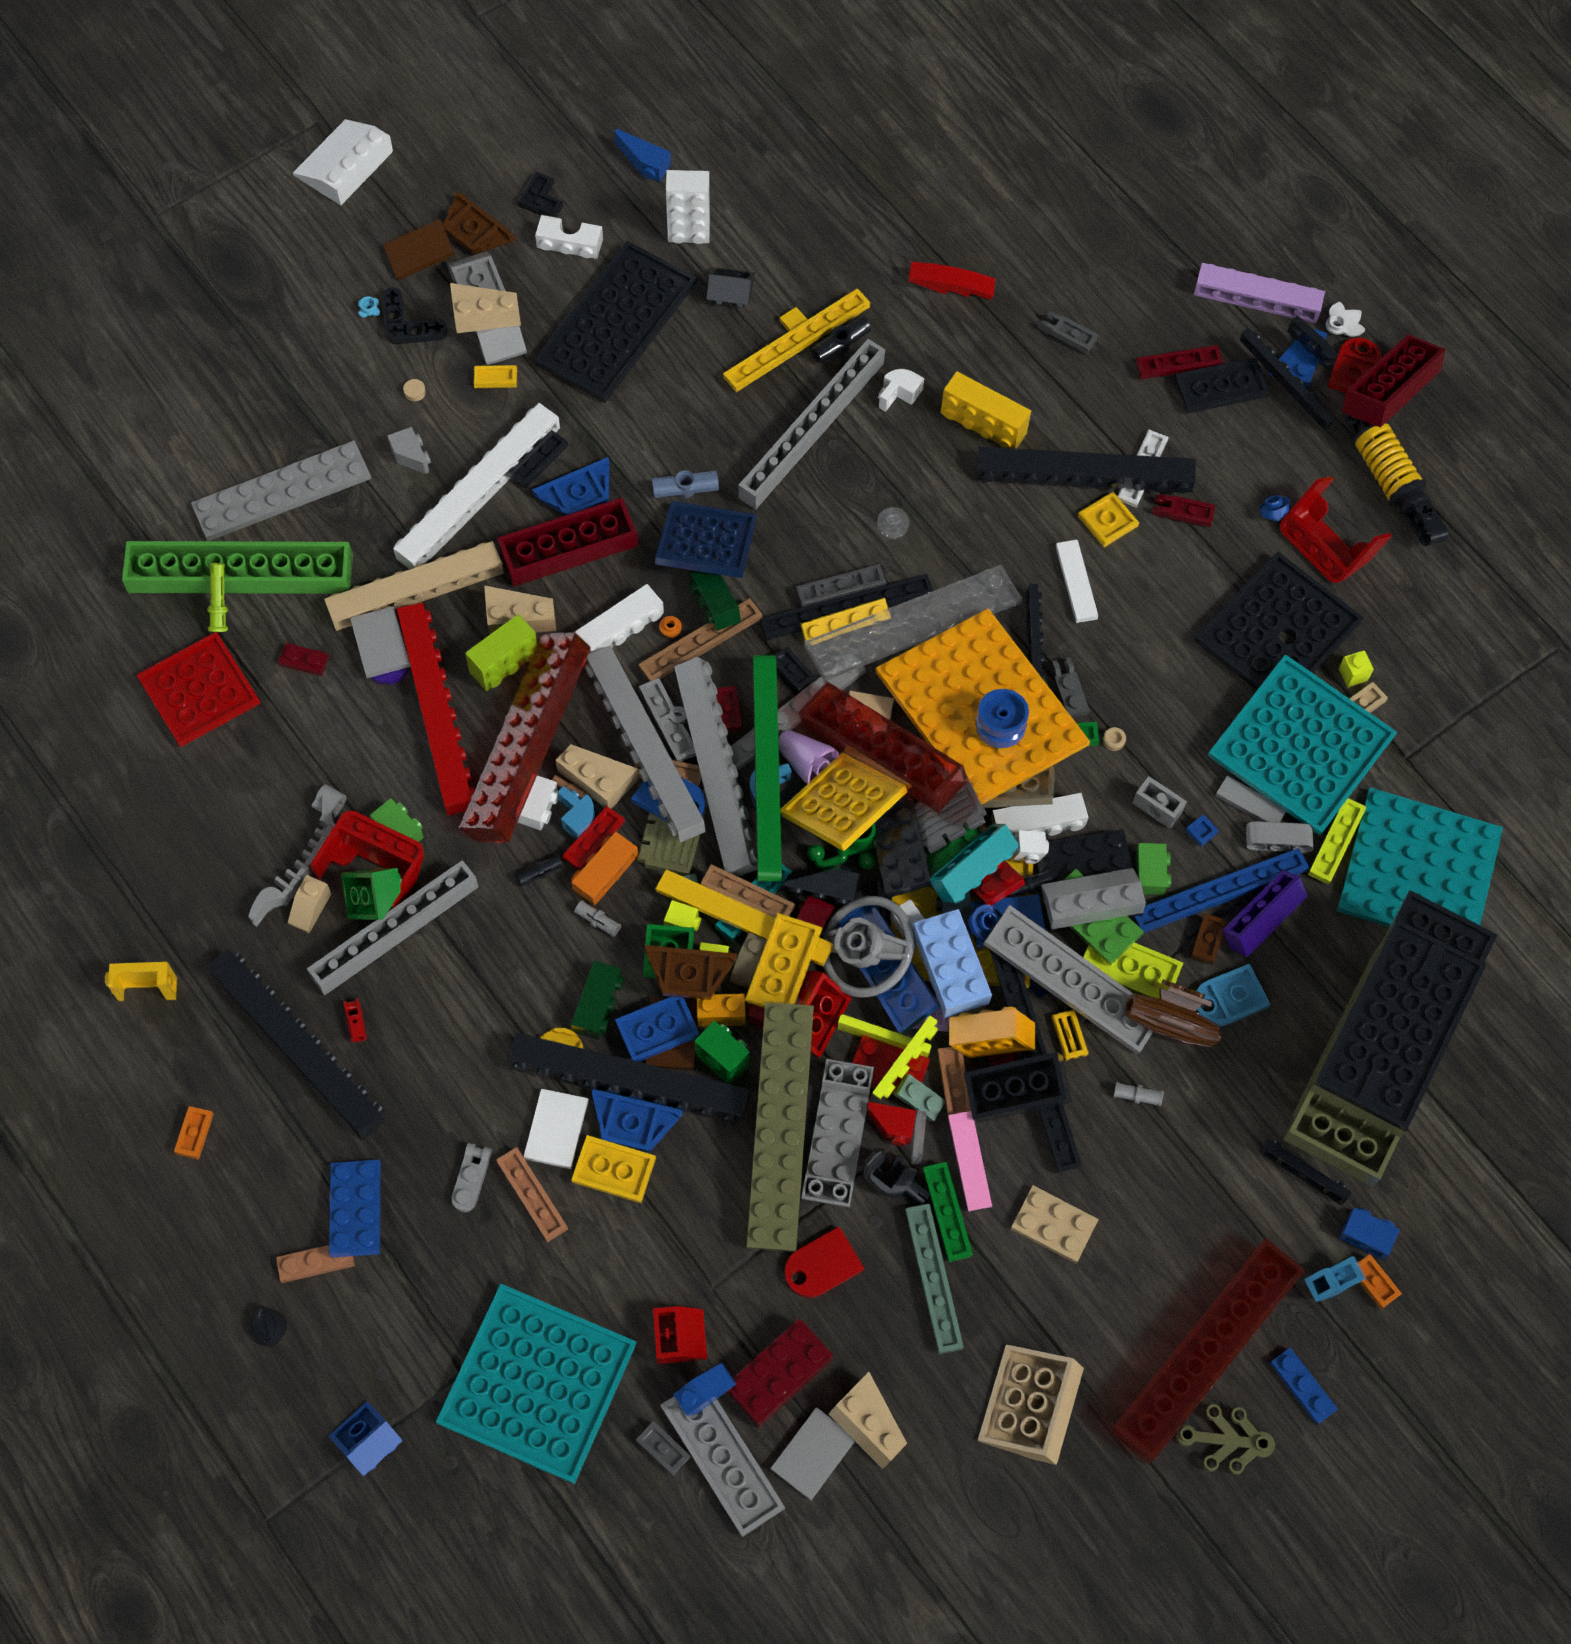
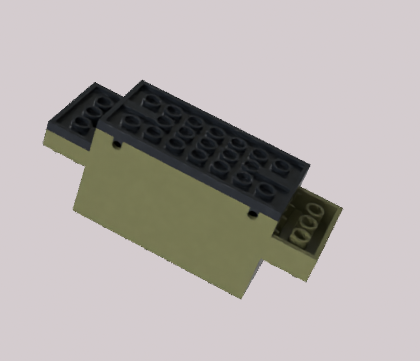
(1390, 1039)

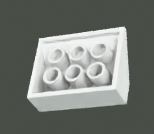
(345, 160)

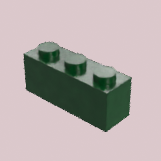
(715, 599)
(597, 1000)

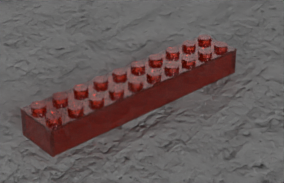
(525, 737)
(1207, 1351)

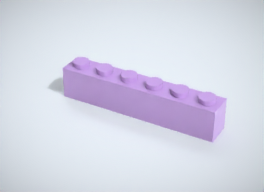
(1259, 292)

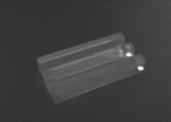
(918, 1141)

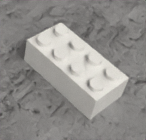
(688, 206)

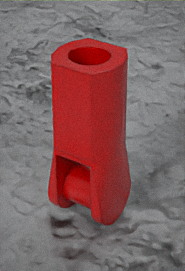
(355, 1022)

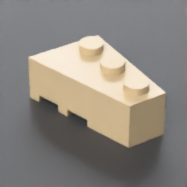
(597, 775)

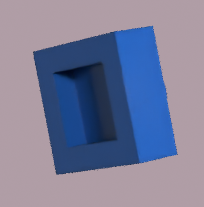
(1202, 830)

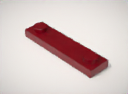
(1178, 362)

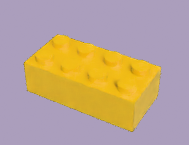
(985, 411)

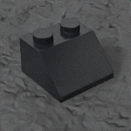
(730, 286)

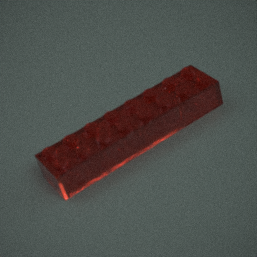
(883, 746)

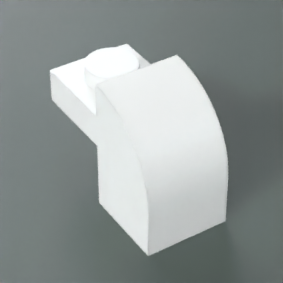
(900, 384)

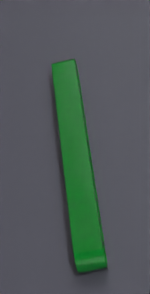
(767, 769)

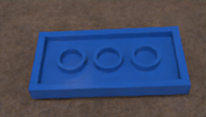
(355, 1208)

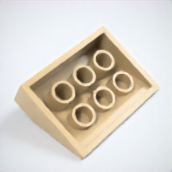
(1031, 1403)

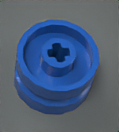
(1002, 718)

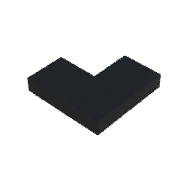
(536, 197)

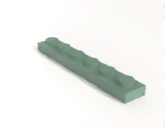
(934, 1279)

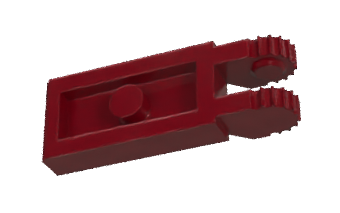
(1184, 509)

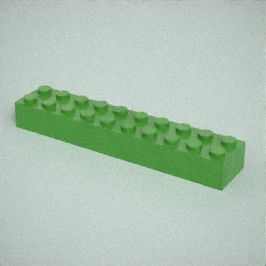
(247, 568)

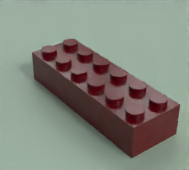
(1393, 380)
(567, 542)

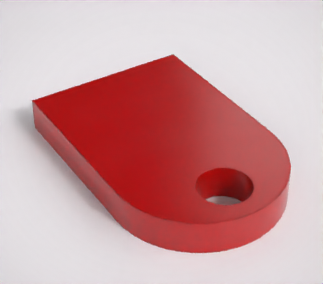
(1352, 363)
(824, 1263)

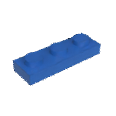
(1303, 1386)

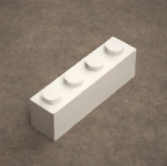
(622, 620)
(1064, 814)

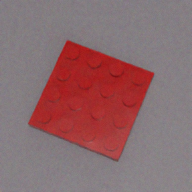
(198, 689)

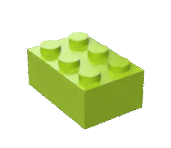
(502, 652)

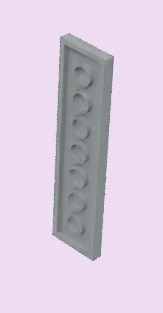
(280, 490)
(1066, 976)

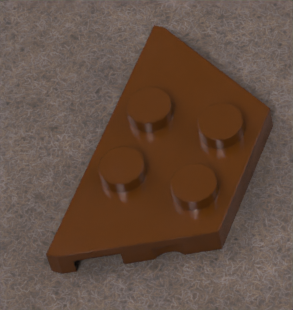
(474, 227)
(689, 971)

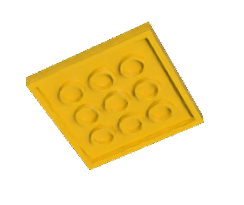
(843, 801)

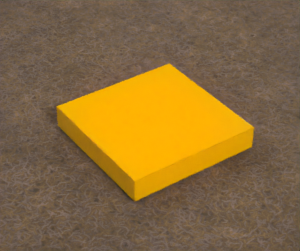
(1108, 519)

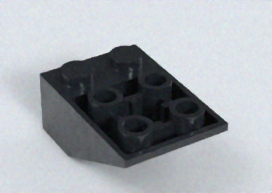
(834, 882)

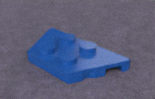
(578, 489)
(633, 1121)

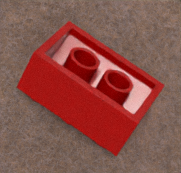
(828, 1005)

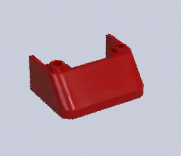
(1319, 542)
(364, 837)

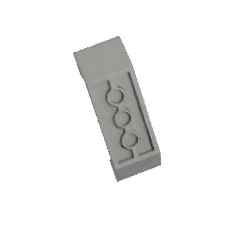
(481, 272)
(837, 1133)

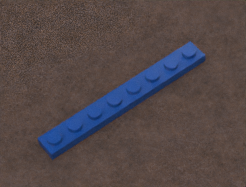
(1219, 891)

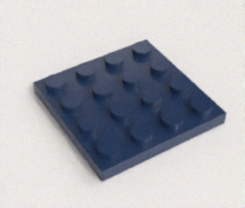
(706, 539)

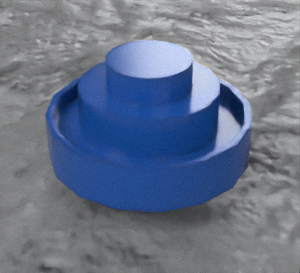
(1275, 508)
(983, 920)

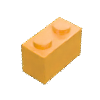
(723, 1009)

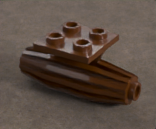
(1174, 1014)

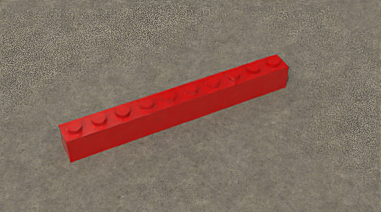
(435, 707)

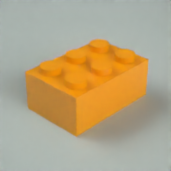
(991, 1033)

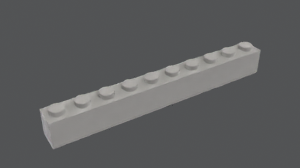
(811, 424)
(645, 745)
(716, 767)

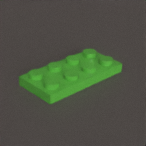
(1109, 936)

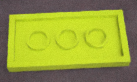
(1138, 969)

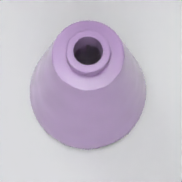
(805, 754)

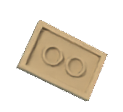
(1054, 1224)

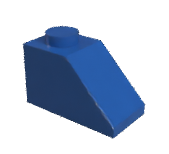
(704, 1390)

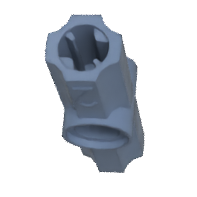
(673, 484)

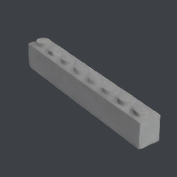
(394, 928)

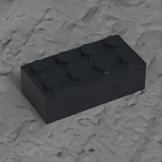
(1017, 1087)

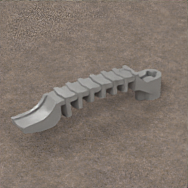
(329, 803)

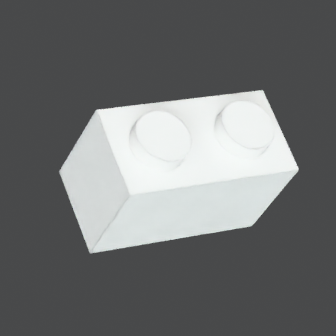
(539, 802)

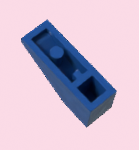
(646, 157)

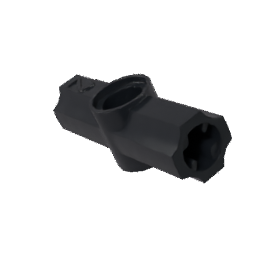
(832, 345)

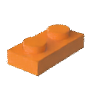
(193, 1132)
(1377, 1282)

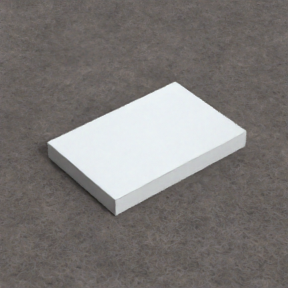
(556, 1128)

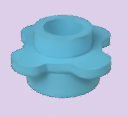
(367, 302)

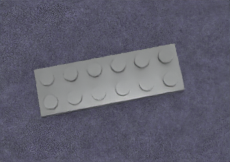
(726, 1465)

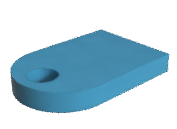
(1233, 996)

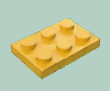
(613, 1169)

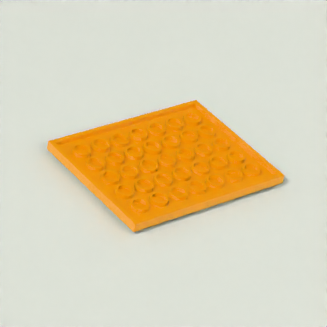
(941, 694)

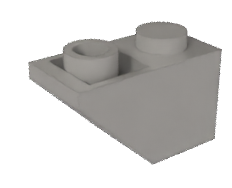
(408, 451)

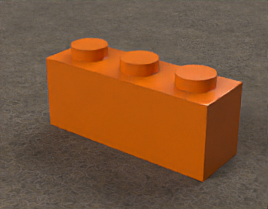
(604, 868)

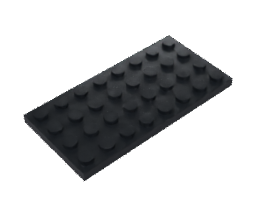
(615, 321)

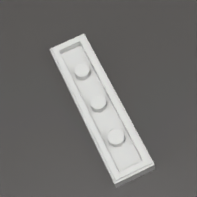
(1152, 446)
(1076, 581)

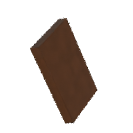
(419, 249)
(681, 1056)

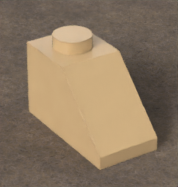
(308, 903)

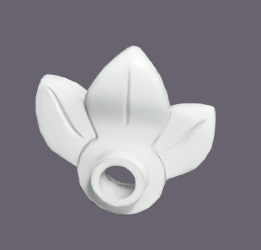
(1346, 321)

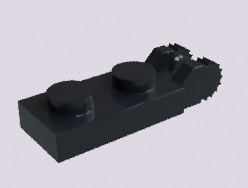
(1312, 341)

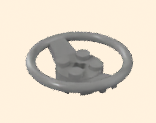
(874, 944)

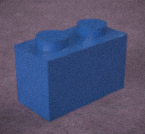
(1369, 1233)

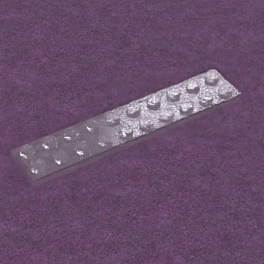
(910, 622)

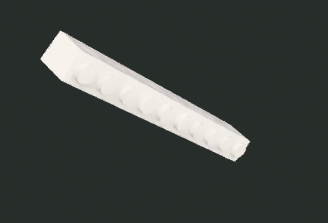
(474, 489)

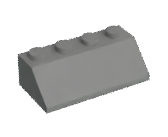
(1093, 898)

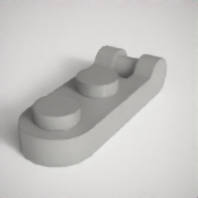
(470, 1178)

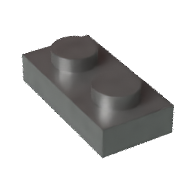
(663, 1448)

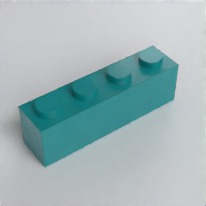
(974, 863)

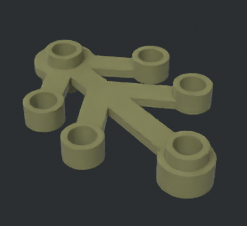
(1229, 1439)

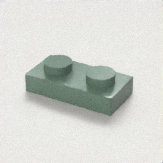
(919, 1097)

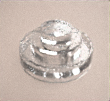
(893, 523)

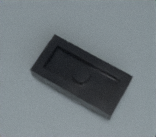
(793, 670)

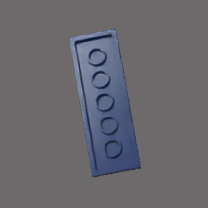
(910, 997)

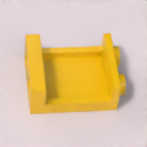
(141, 976)

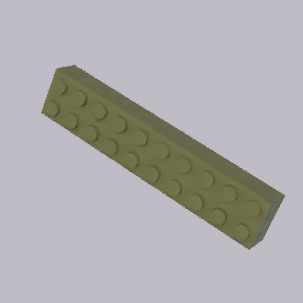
(780, 1127)

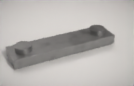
(840, 585)

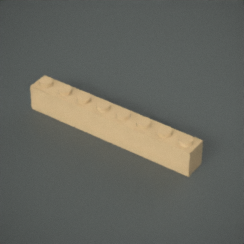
(416, 584)

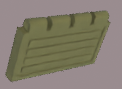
(666, 850)

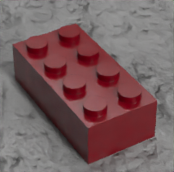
(779, 1373)

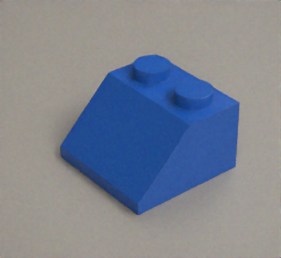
(365, 1438)

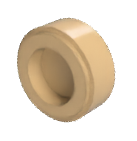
(414, 390)
(1114, 739)

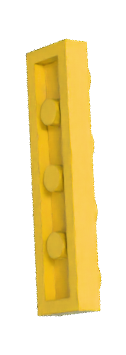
(842, 618)

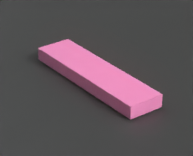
(969, 1161)

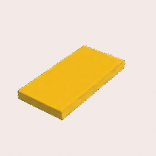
(783, 961)

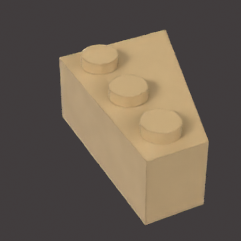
(483, 308)
(506, 604)
(869, 1421)

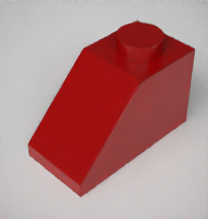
(893, 1122)

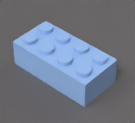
(951, 963)

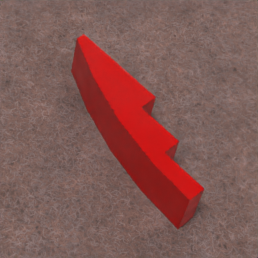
(954, 279)

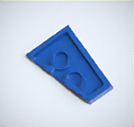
(1301, 361)

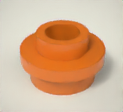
(670, 632)

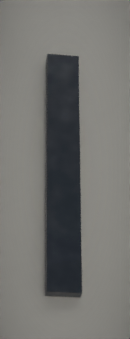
(894, 594)

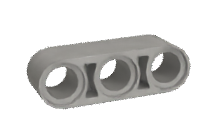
(1279, 837)

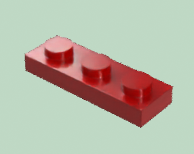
(591, 839)

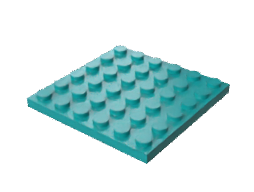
(1302, 744)
(1420, 850)
(537, 1383)

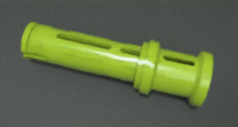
(217, 604)

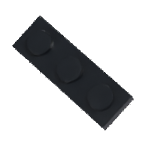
(538, 459)

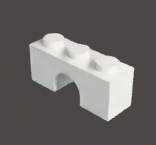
(582, 243)

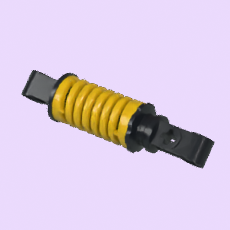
(1398, 478)

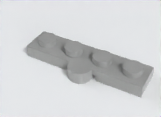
(668, 719)

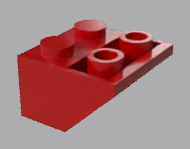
(679, 1334)

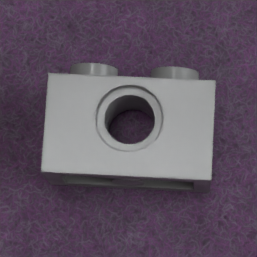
(1159, 802)

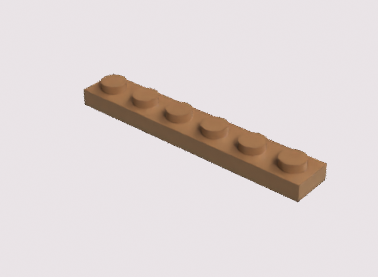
(696, 643)

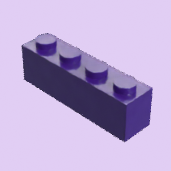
(1265, 913)

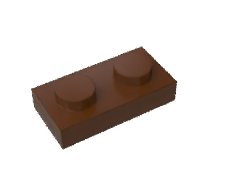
(1208, 939)

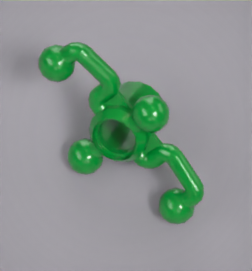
(860, 846)

